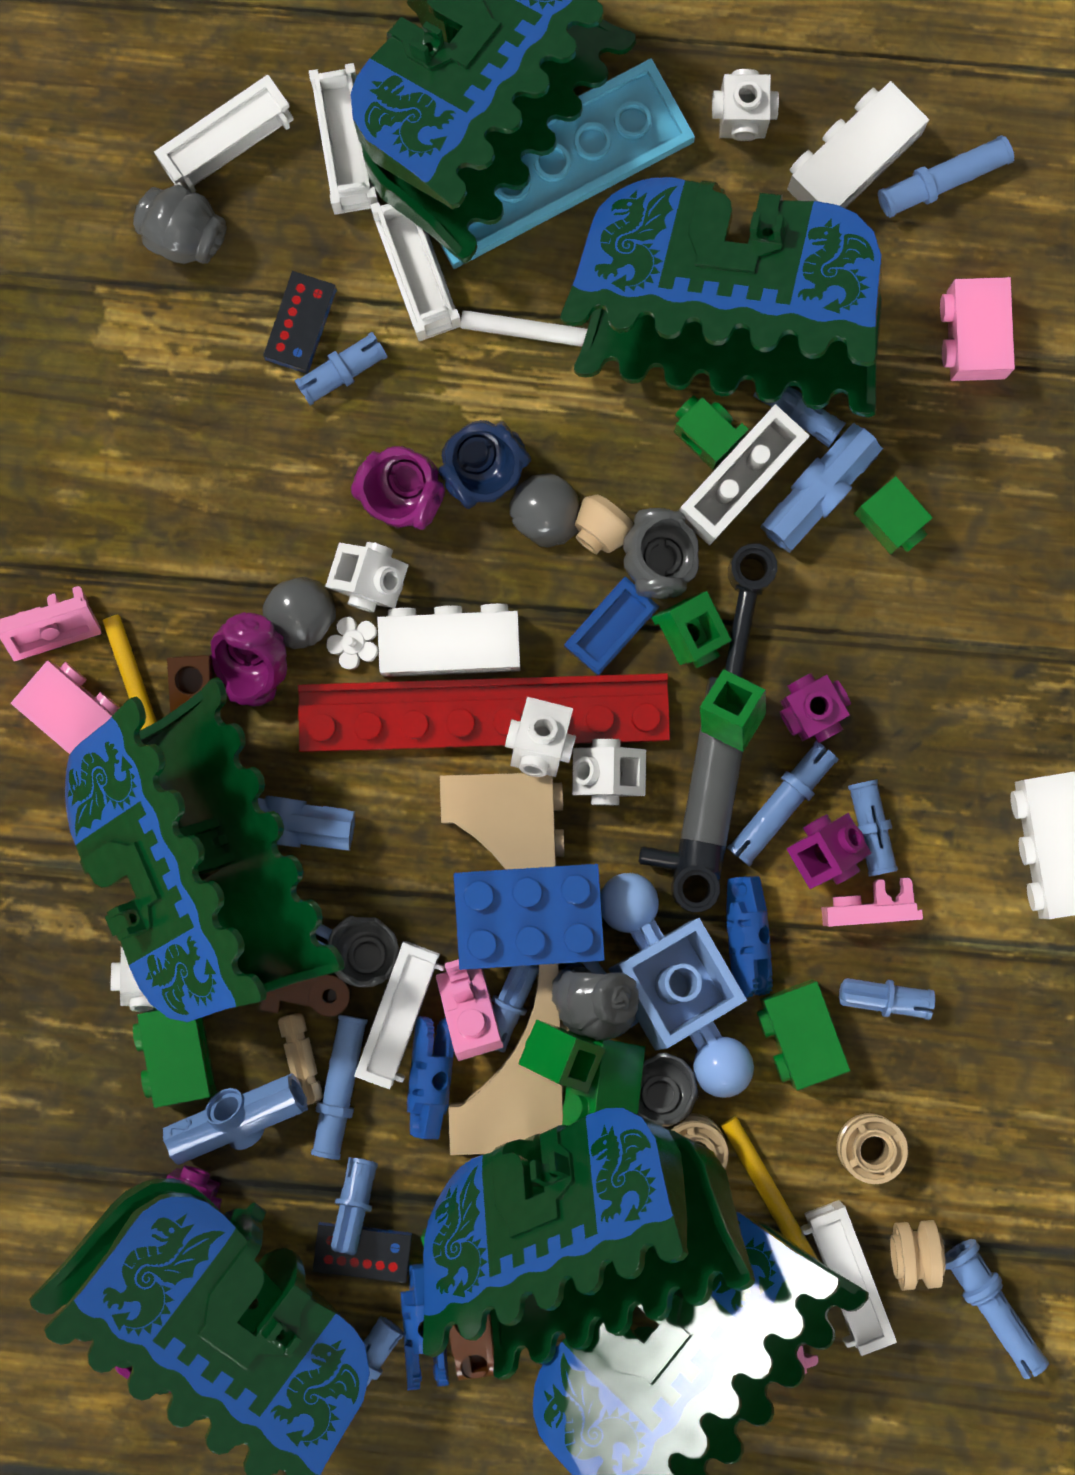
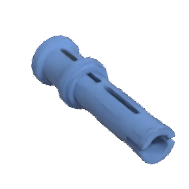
(983, 1290)

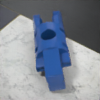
(749, 935)
(429, 1078)
(413, 1314)

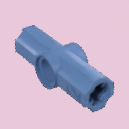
(821, 487)
(311, 824)
(235, 1119)

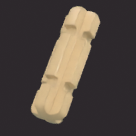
(300, 1055)

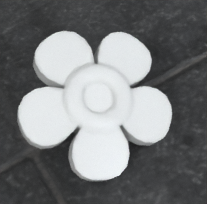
(353, 642)

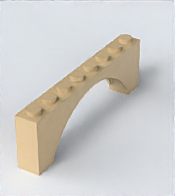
(516, 824)

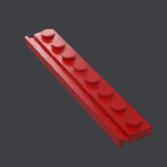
(476, 711)

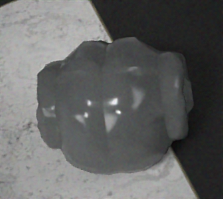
(179, 225)
(661, 553)
(595, 1003)

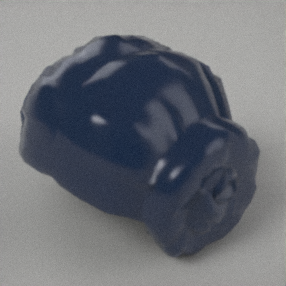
(482, 462)

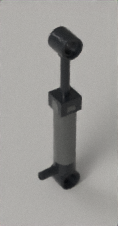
(715, 762)

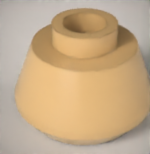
(601, 525)

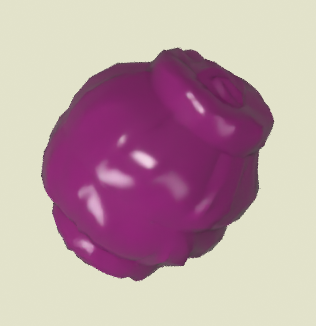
(399, 487)
(249, 658)

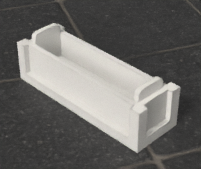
(225, 134)
(342, 150)
(416, 273)
(397, 1015)
(843, 1254)

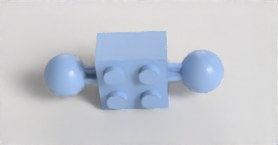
(679, 985)

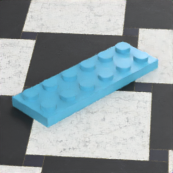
(619, 133)

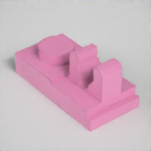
(49, 627)
(850, 910)
(468, 1011)

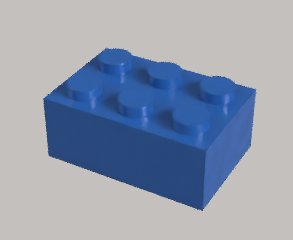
(528, 916)

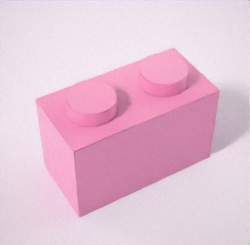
(978, 329)
(62, 705)

